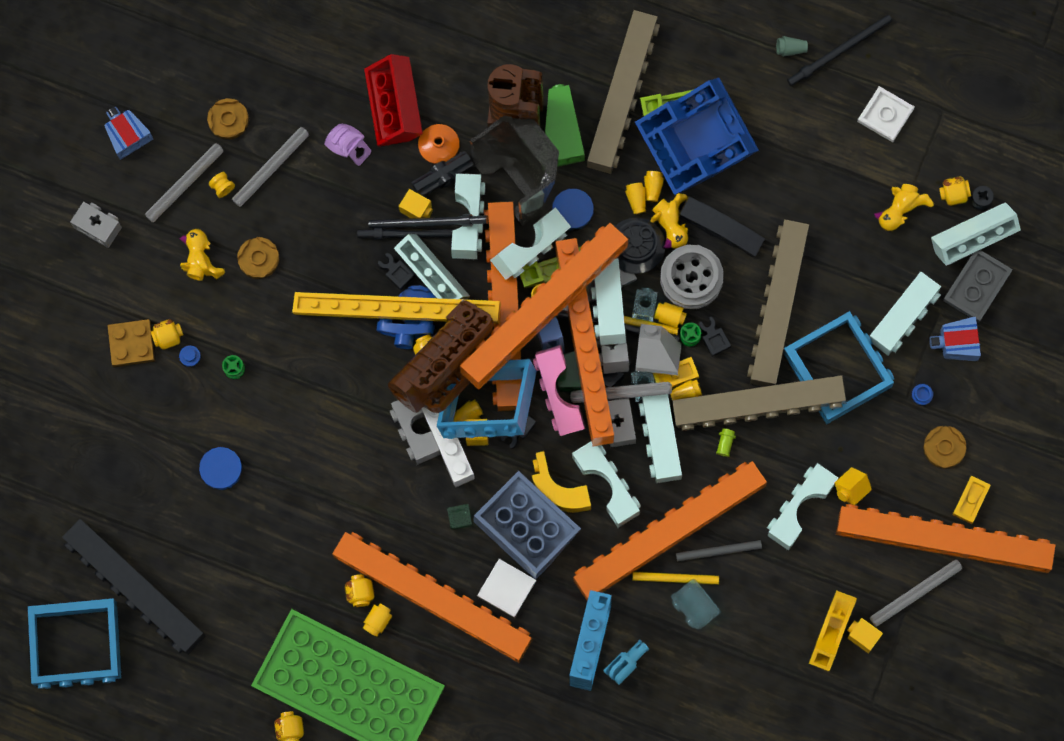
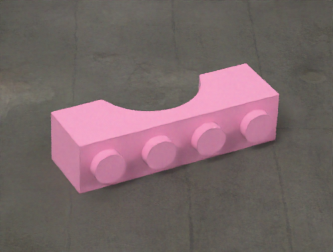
(566, 415)

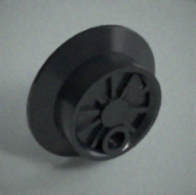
(644, 246)

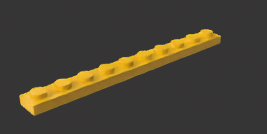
(384, 306)

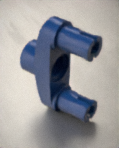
(405, 333)

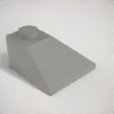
(657, 351)

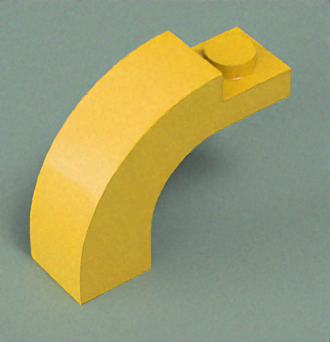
(565, 499)
(832, 630)

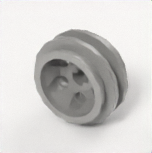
(685, 255)

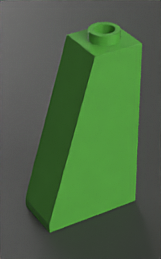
(563, 125)

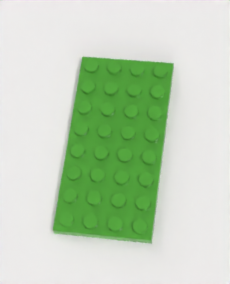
(346, 683)

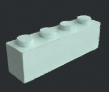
(975, 233)
(429, 269)
(609, 306)
(904, 313)
(661, 437)

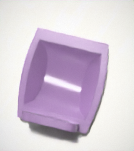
(344, 140)

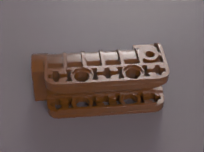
(515, 93)
(439, 361)

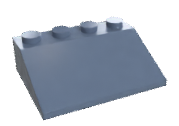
(526, 525)

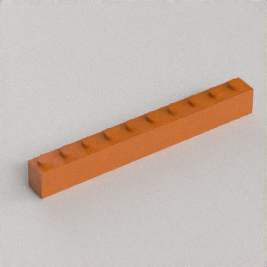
(500, 235)
(544, 305)
(587, 356)
(671, 530)
(945, 539)
(432, 597)

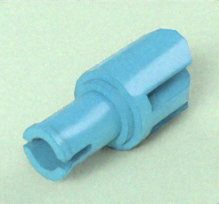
(625, 662)

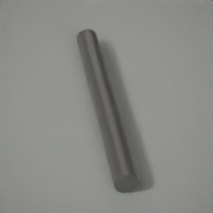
(714, 551)

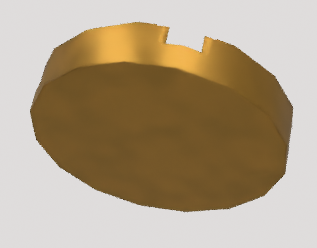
(228, 119)
(258, 258)
(944, 447)

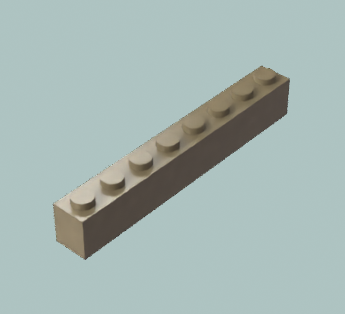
(622, 92)
(779, 303)
(758, 402)

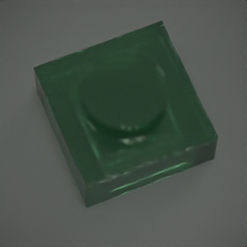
(459, 516)

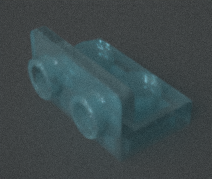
(695, 605)

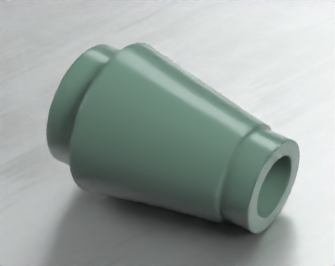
(790, 46)

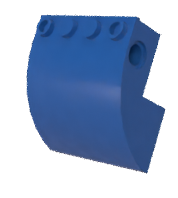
(696, 136)

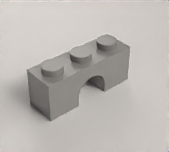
(420, 446)

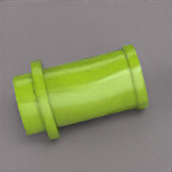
(725, 442)

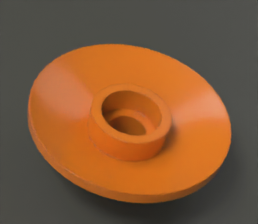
(436, 153)

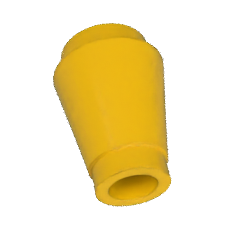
(653, 185)
(636, 197)
(686, 390)
(469, 410)

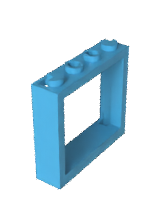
(876, 359)
(491, 428)
(71, 608)
(590, 640)

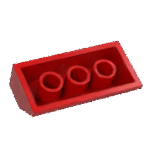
(393, 100)

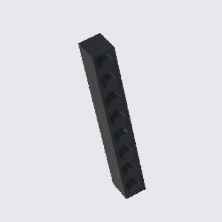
(133, 586)

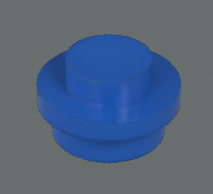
(189, 356)
(922, 394)

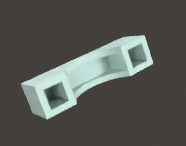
(468, 193)
(547, 230)
(592, 461)
(817, 485)

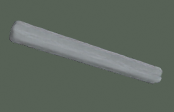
(270, 166)
(184, 182)
(629, 391)
(915, 593)

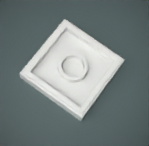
(885, 114)
(506, 588)

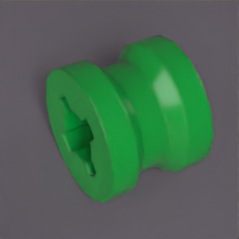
(692, 330)
(230, 363)

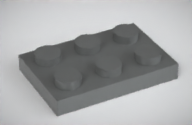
(977, 285)

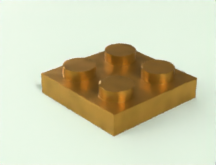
(131, 343)

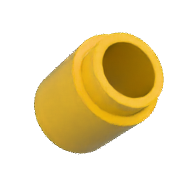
(670, 314)
(377, 619)

